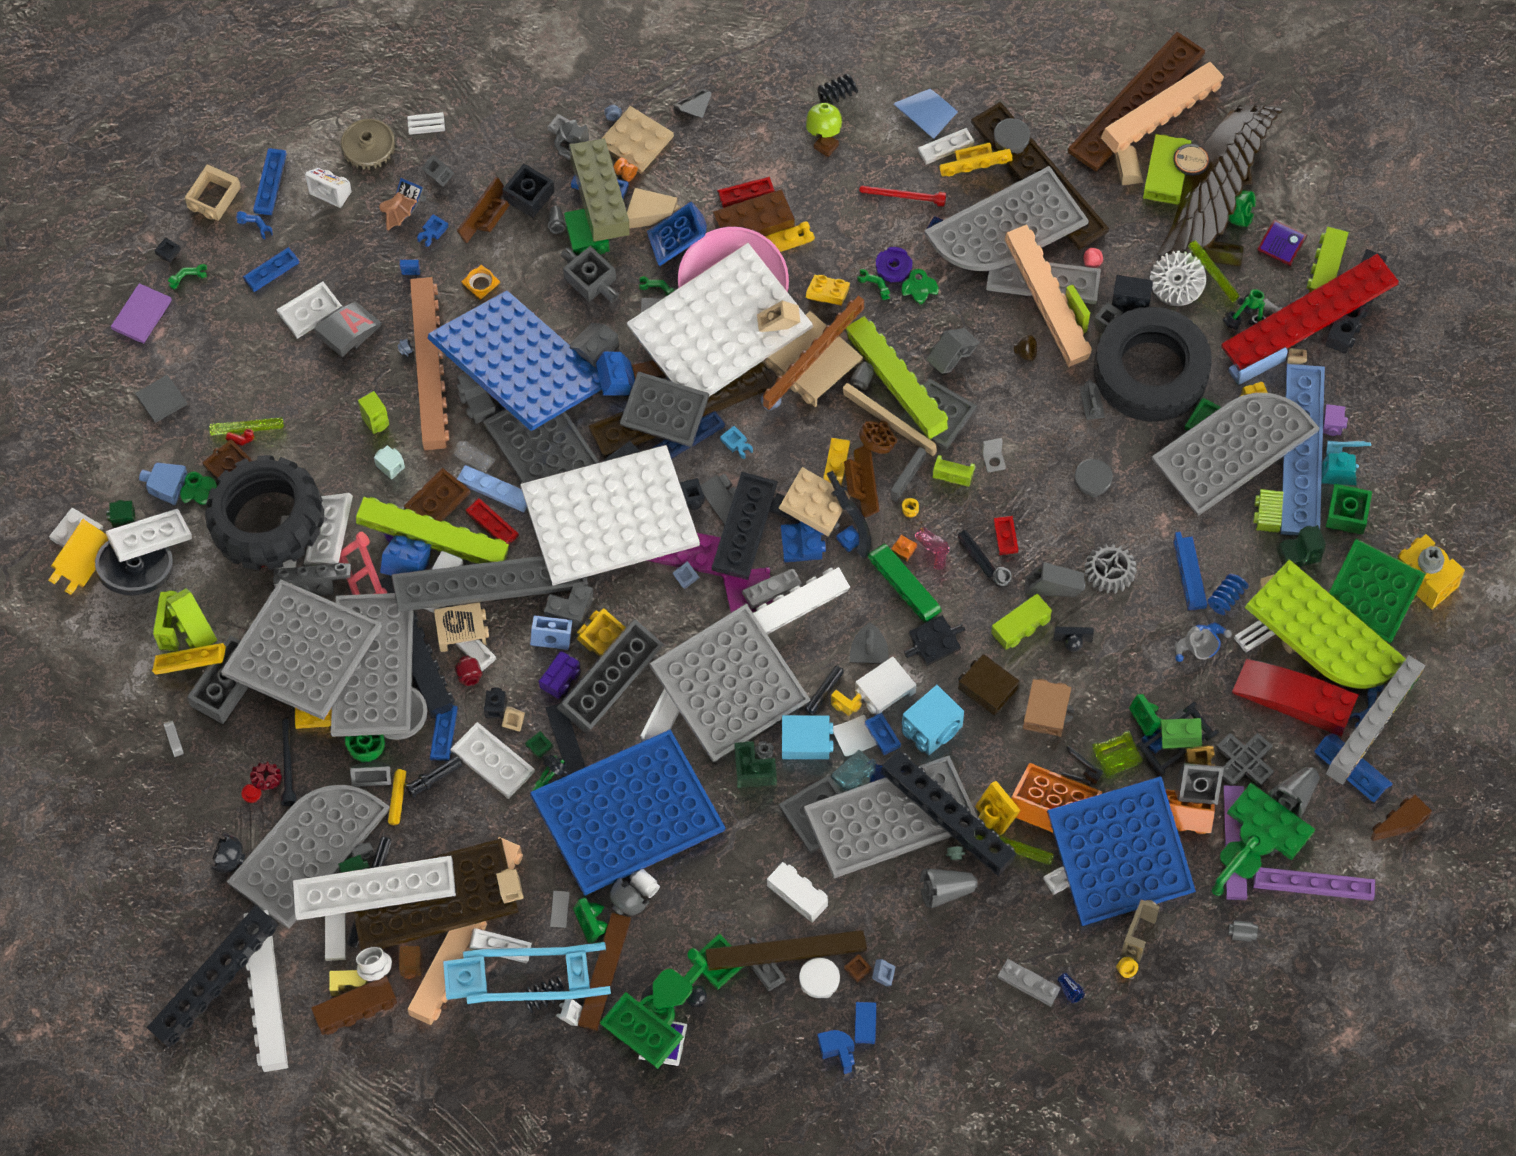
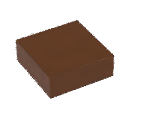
(857, 968)

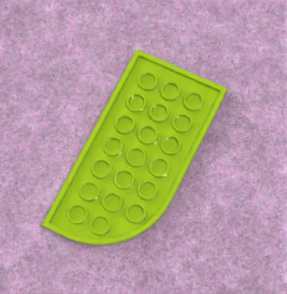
(1324, 630)

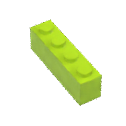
(1328, 257)

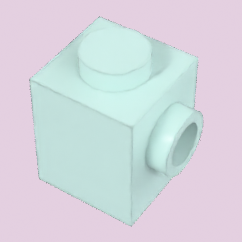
(389, 461)

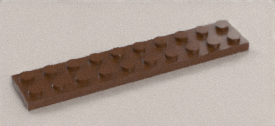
(1160, 73)

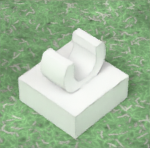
(570, 1012)

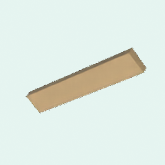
(893, 421)

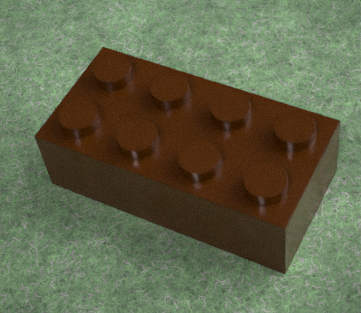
(761, 214)

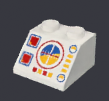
(328, 186)

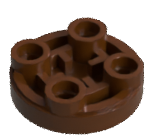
(877, 437)

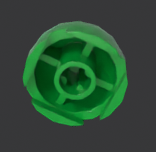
(1242, 215)
(365, 747)

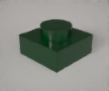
(539, 745)

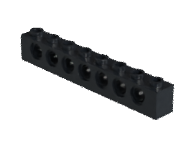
(950, 822)
(202, 978)

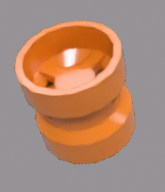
(625, 169)

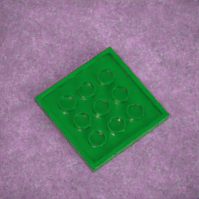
(1376, 588)

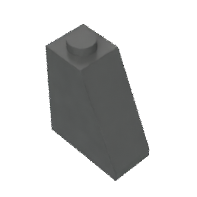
(1054, 581)

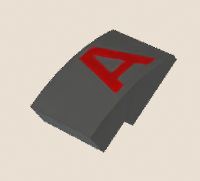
(347, 328)

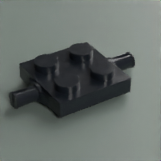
(934, 640)

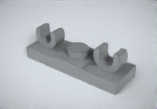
(771, 588)
(1029, 982)

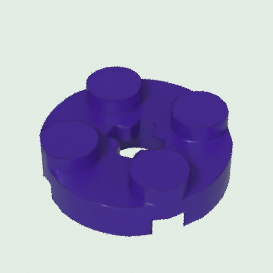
(894, 274)

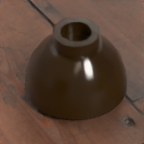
(1026, 348)

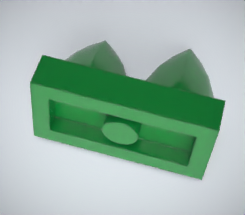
(1145, 714)
(586, 914)

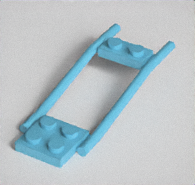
(468, 976)

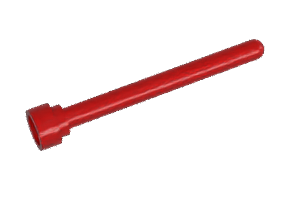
(938, 198)

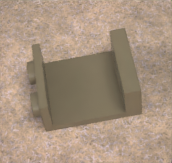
(1132, 946)

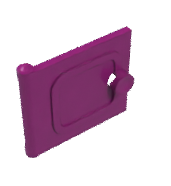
(734, 587)

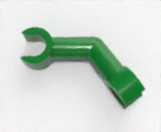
(175, 280)
(655, 283)
(884, 291)

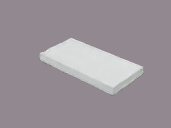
(148, 535)
(329, 543)
(492, 760)

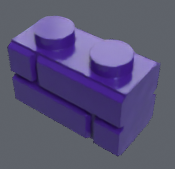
(560, 674)

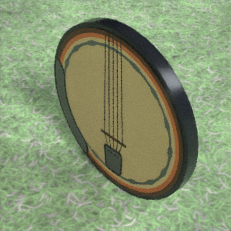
(1191, 159)

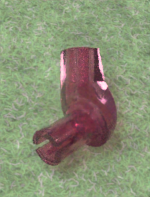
(934, 544)

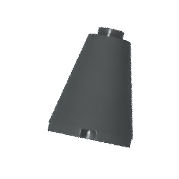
(1296, 790)
(945, 886)

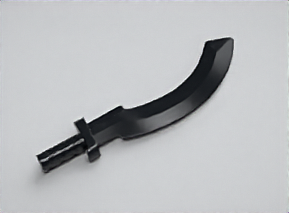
(848, 505)

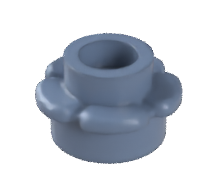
(612, 112)
(405, 347)

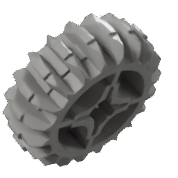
(1098, 560)

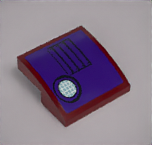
(1282, 242)

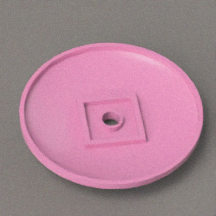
(723, 242)

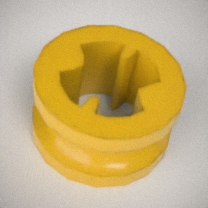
(906, 511)

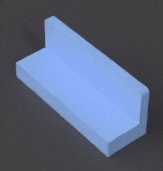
(1259, 367)

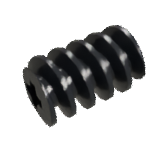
(837, 88)
(552, 987)

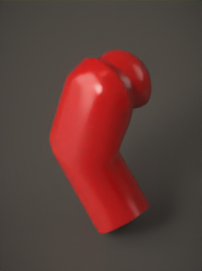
(241, 439)

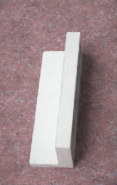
(661, 717)

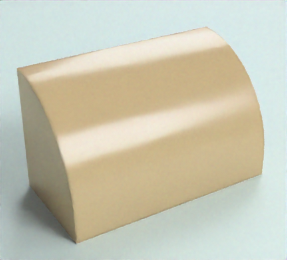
(1128, 166)

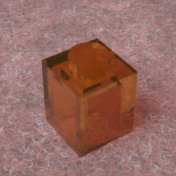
(410, 961)

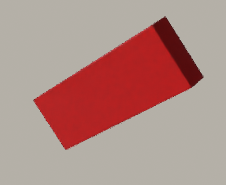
(745, 191)
(491, 522)

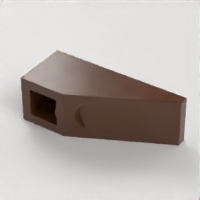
(1407, 818)

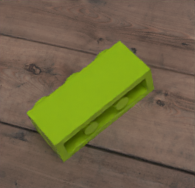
(190, 619)
(1021, 622)

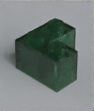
(1304, 550)
(753, 771)

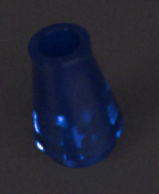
(1071, 989)

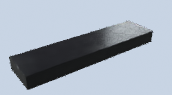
(565, 739)

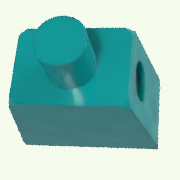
(1339, 469)

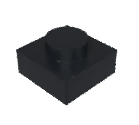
(167, 250)

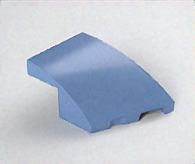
(927, 111)

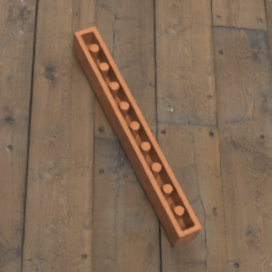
(428, 364)

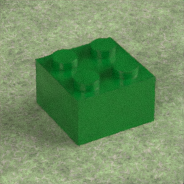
(1348, 509)

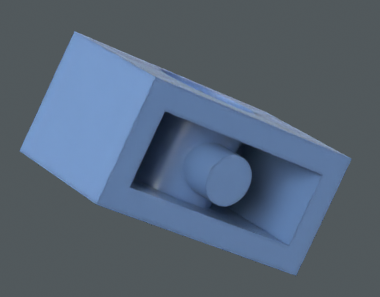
(551, 632)

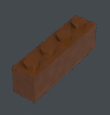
(354, 1005)

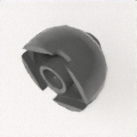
(627, 898)

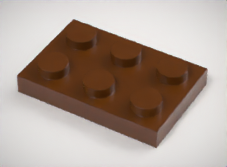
(438, 496)

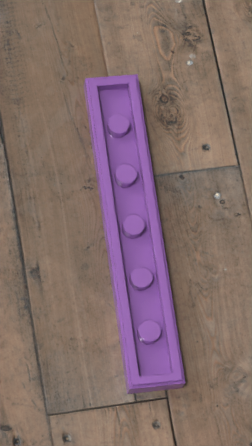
(1314, 883)
(1235, 886)

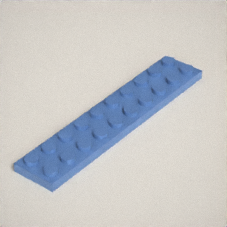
(1304, 463)

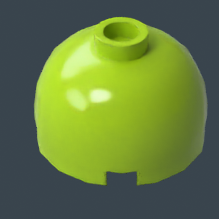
(824, 120)

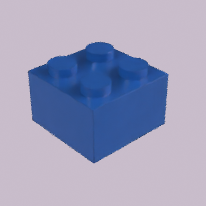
(405, 556)

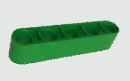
(904, 583)

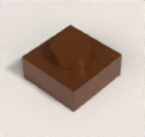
(826, 145)

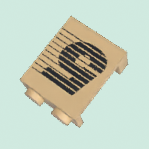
(460, 624)

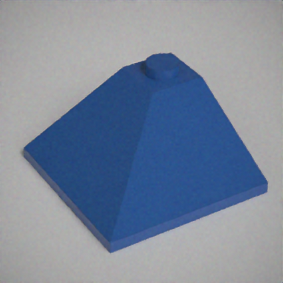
(677, 232)

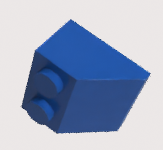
(615, 373)

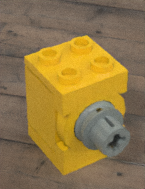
(1441, 573)

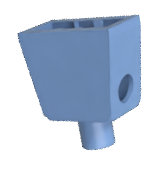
(165, 481)

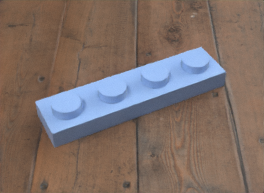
(492, 488)

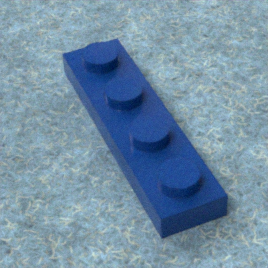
(270, 181)

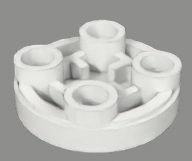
(819, 978)

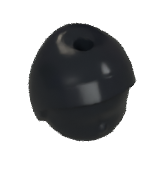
(697, 997)

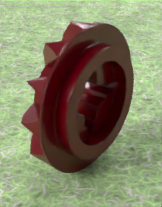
(273, 779)

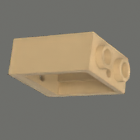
(218, 177)

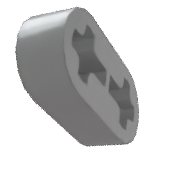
(173, 739)

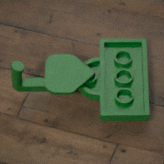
(1263, 823)
(647, 1023)

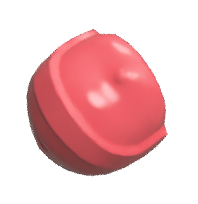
(1093, 257)

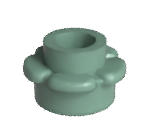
(955, 853)

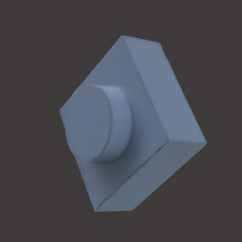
(686, 575)
(883, 972)

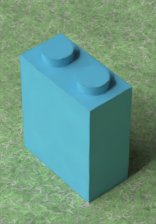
(806, 737)

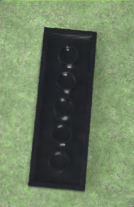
(744, 525)

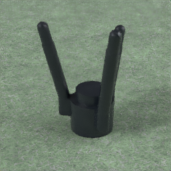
(1092, 773)

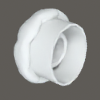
(373, 964)

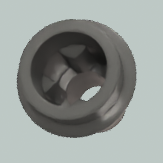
(556, 220)

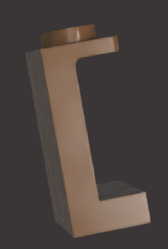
(1047, 707)

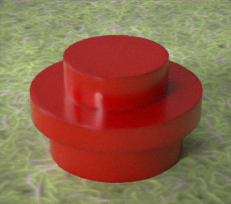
(251, 793)

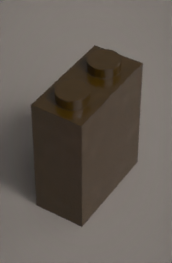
(988, 684)

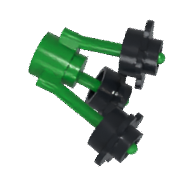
(1248, 303)
(557, 766)

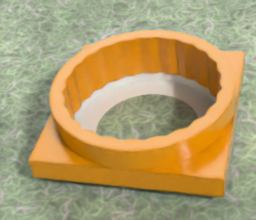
(481, 271)

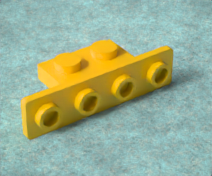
(974, 158)

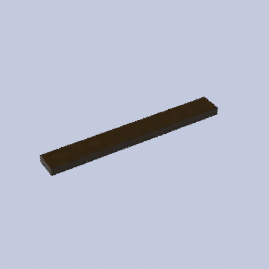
(785, 950)

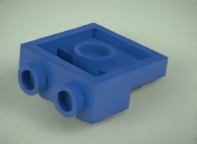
(801, 543)

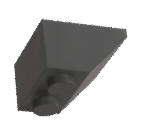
(594, 341)
(1199, 783)

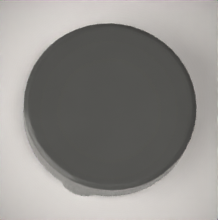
(1011, 135)
(1093, 477)

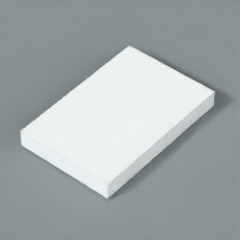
(309, 309)

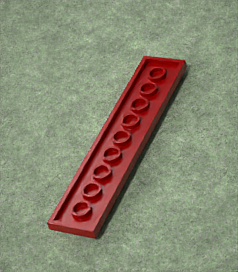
(1310, 312)

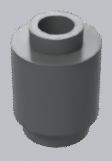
(862, 376)
(1242, 931)

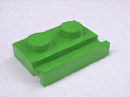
(1181, 733)

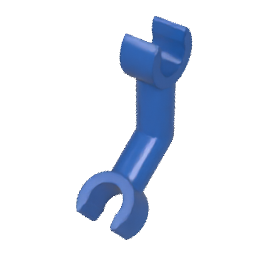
(242, 218)
(1371, 696)

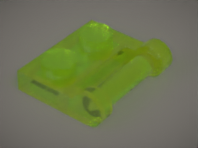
(1119, 759)

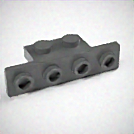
(314, 578)

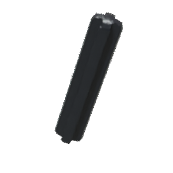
(976, 553)
(824, 689)

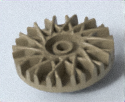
(367, 143)

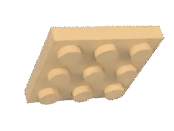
(637, 138)
(812, 502)

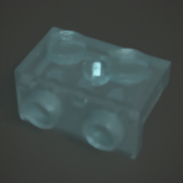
(854, 771)

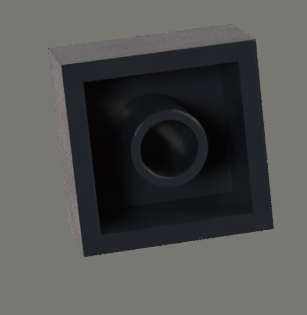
(528, 190)
(1131, 293)

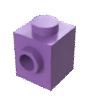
(1334, 420)

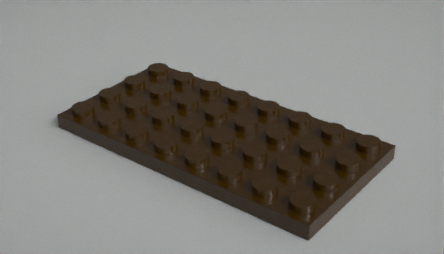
(475, 901)

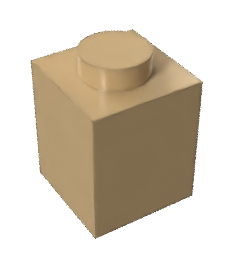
(509, 885)

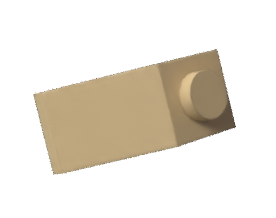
(778, 317)

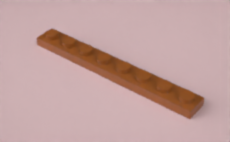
(817, 347)

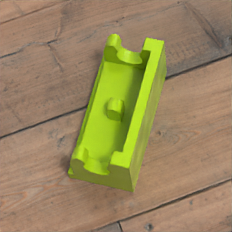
(953, 472)

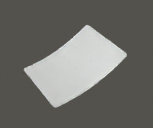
(853, 736)

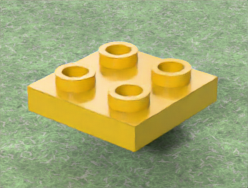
(827, 290)
(997, 808)

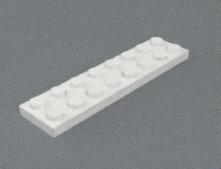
(374, 888)

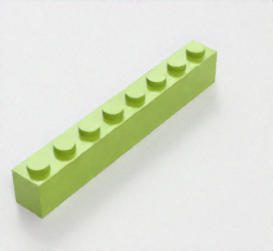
(897, 377)
(441, 535)

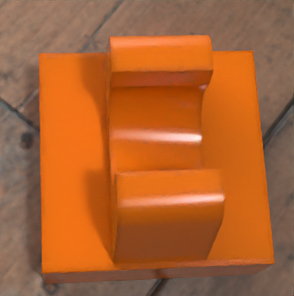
(904, 548)

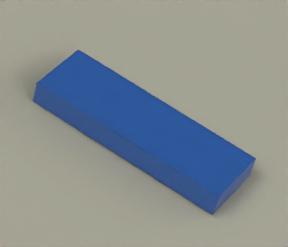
(271, 269)
(443, 735)

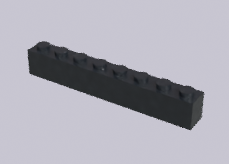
(425, 669)

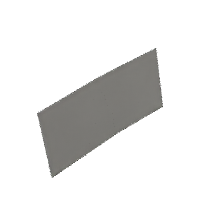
(559, 909)

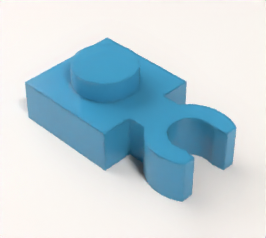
(736, 441)

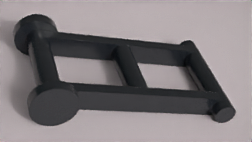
(1208, 735)

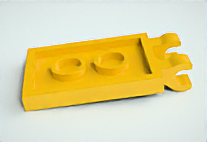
(78, 556)

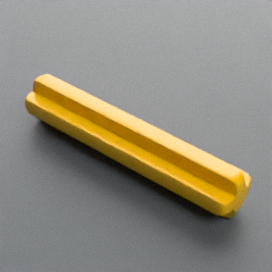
(397, 797)

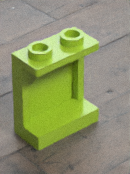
(163, 633)

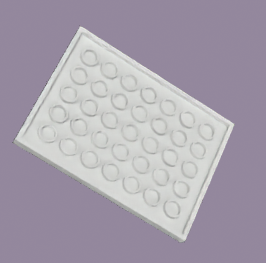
(710, 325)
(609, 515)

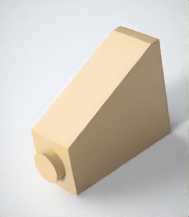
(650, 208)

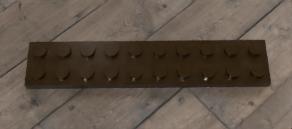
(1034, 160)
(612, 436)

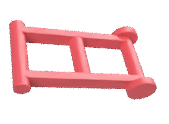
(361, 541)

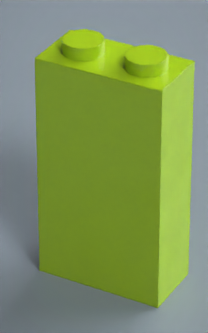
(1163, 179)

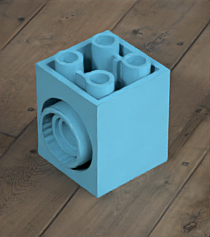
(932, 720)

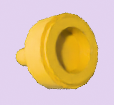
(1127, 967)

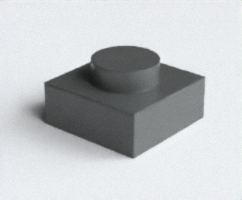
(365, 850)

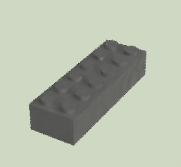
(610, 676)

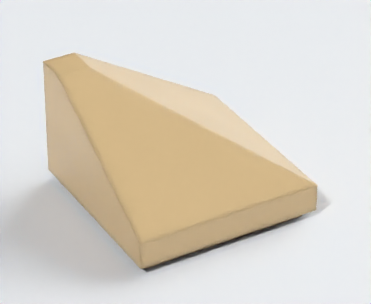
(1296, 356)
(513, 719)

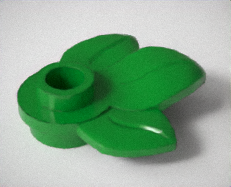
(919, 288)
(198, 491)

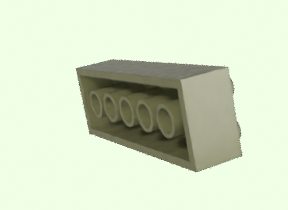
(599, 189)

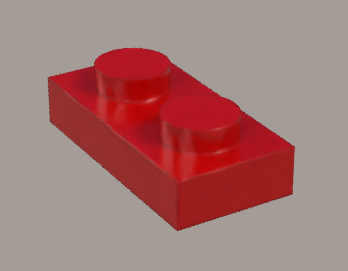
(1005, 535)

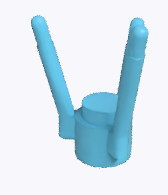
(1336, 447)

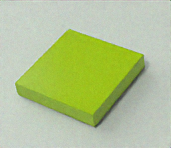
(1079, 308)

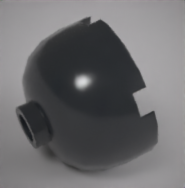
(227, 854)

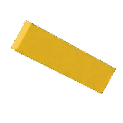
(189, 658)

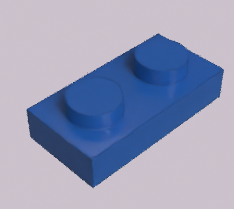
(882, 734)

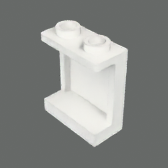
(884, 686)

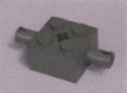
(589, 274)

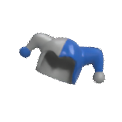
(1201, 641)

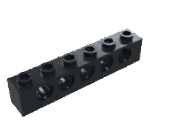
(1341, 340)

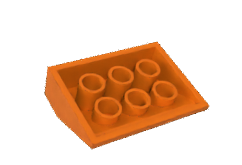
(1045, 790)

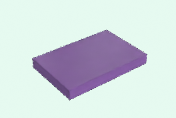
(141, 313)

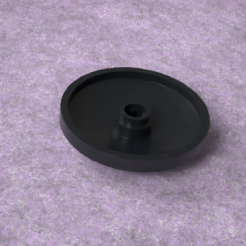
(135, 575)

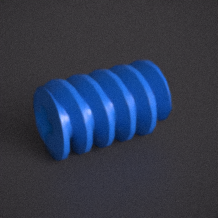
(1227, 593)

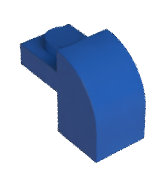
(837, 1043)

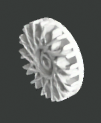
(1174, 267)

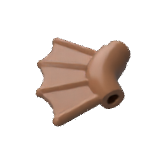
(397, 209)

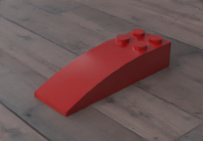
(1296, 695)

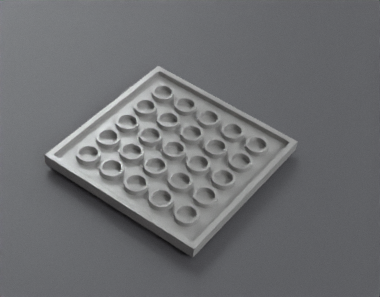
(301, 649)
(729, 682)

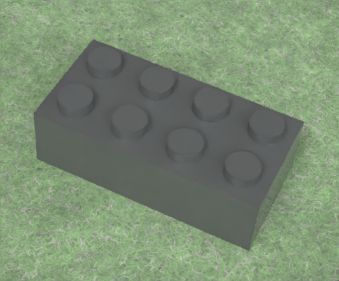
(215, 693)

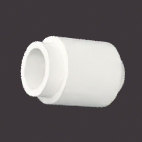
(644, 883)

